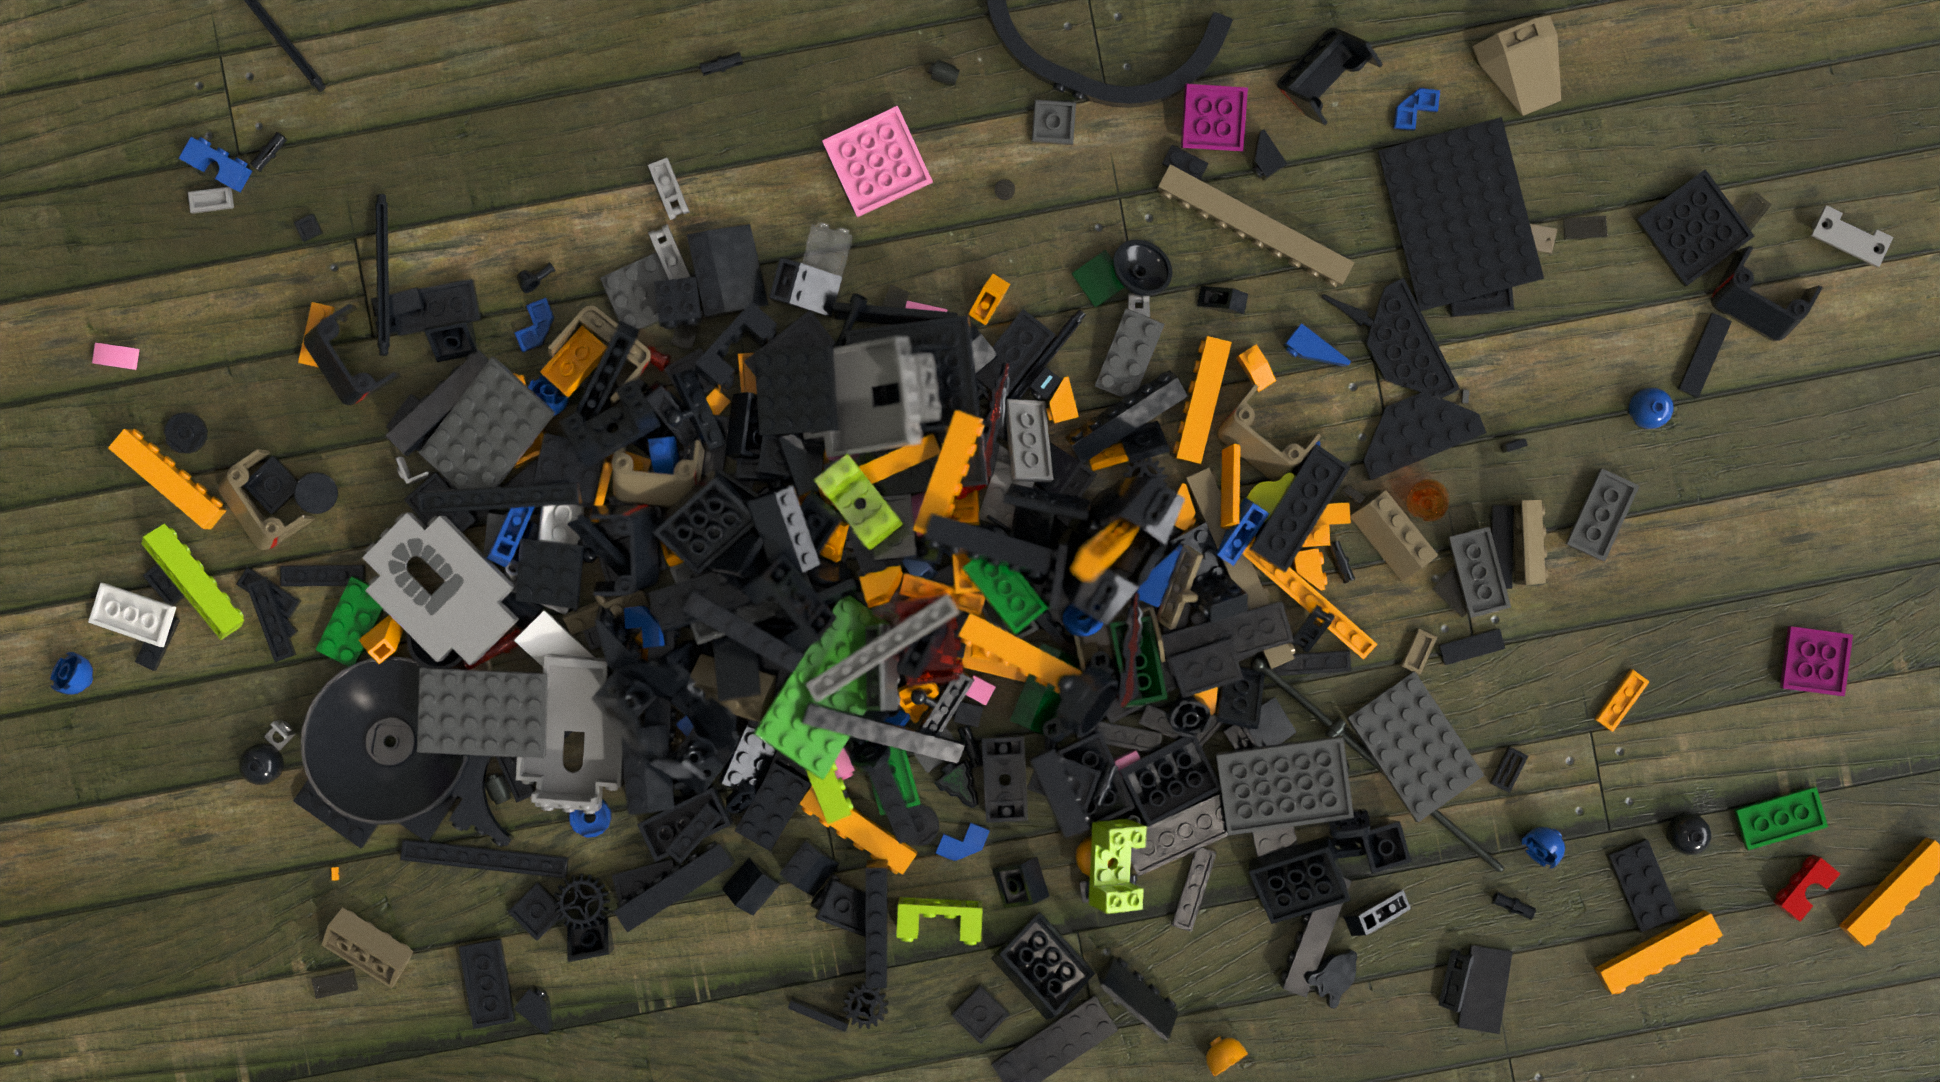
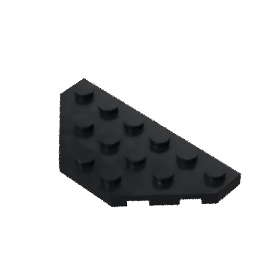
(1405, 345)
(1418, 430)

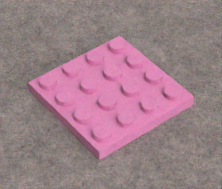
(877, 161)

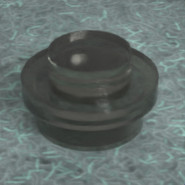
(1004, 189)

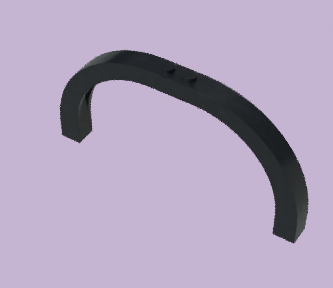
(1098, 92)

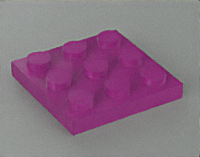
(1214, 117)
(1816, 661)

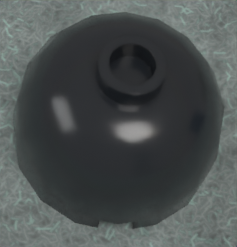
(1189, 715)
(261, 764)
(1689, 834)

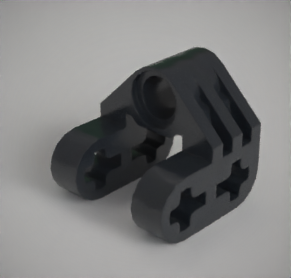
(1350, 834)

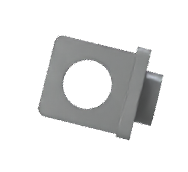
(404, 472)
(284, 729)

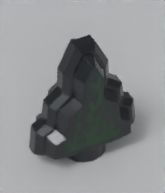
(958, 782)

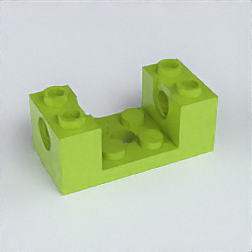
(846, 484)
(1111, 887)
(910, 908)

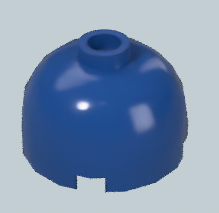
(549, 394)
(1651, 408)
(72, 674)
(1544, 846)

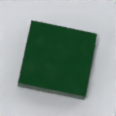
(1098, 279)

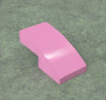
(115, 356)

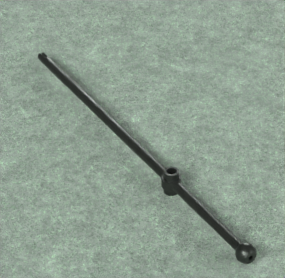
(1336, 728)

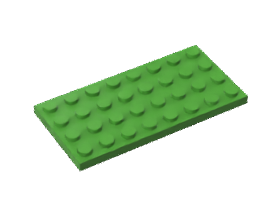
(782, 724)

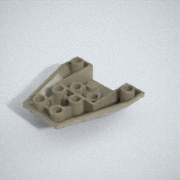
(1524, 64)

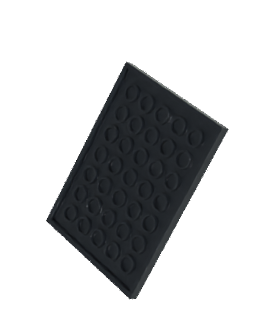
(1460, 214)
(955, 391)

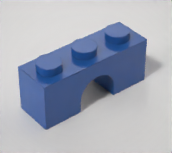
(200, 155)

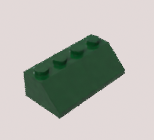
(1148, 666)
(1040, 702)

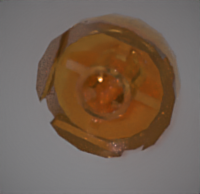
(1428, 500)

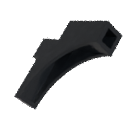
(474, 806)

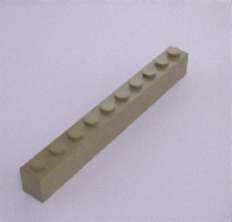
(1255, 226)
(1208, 501)

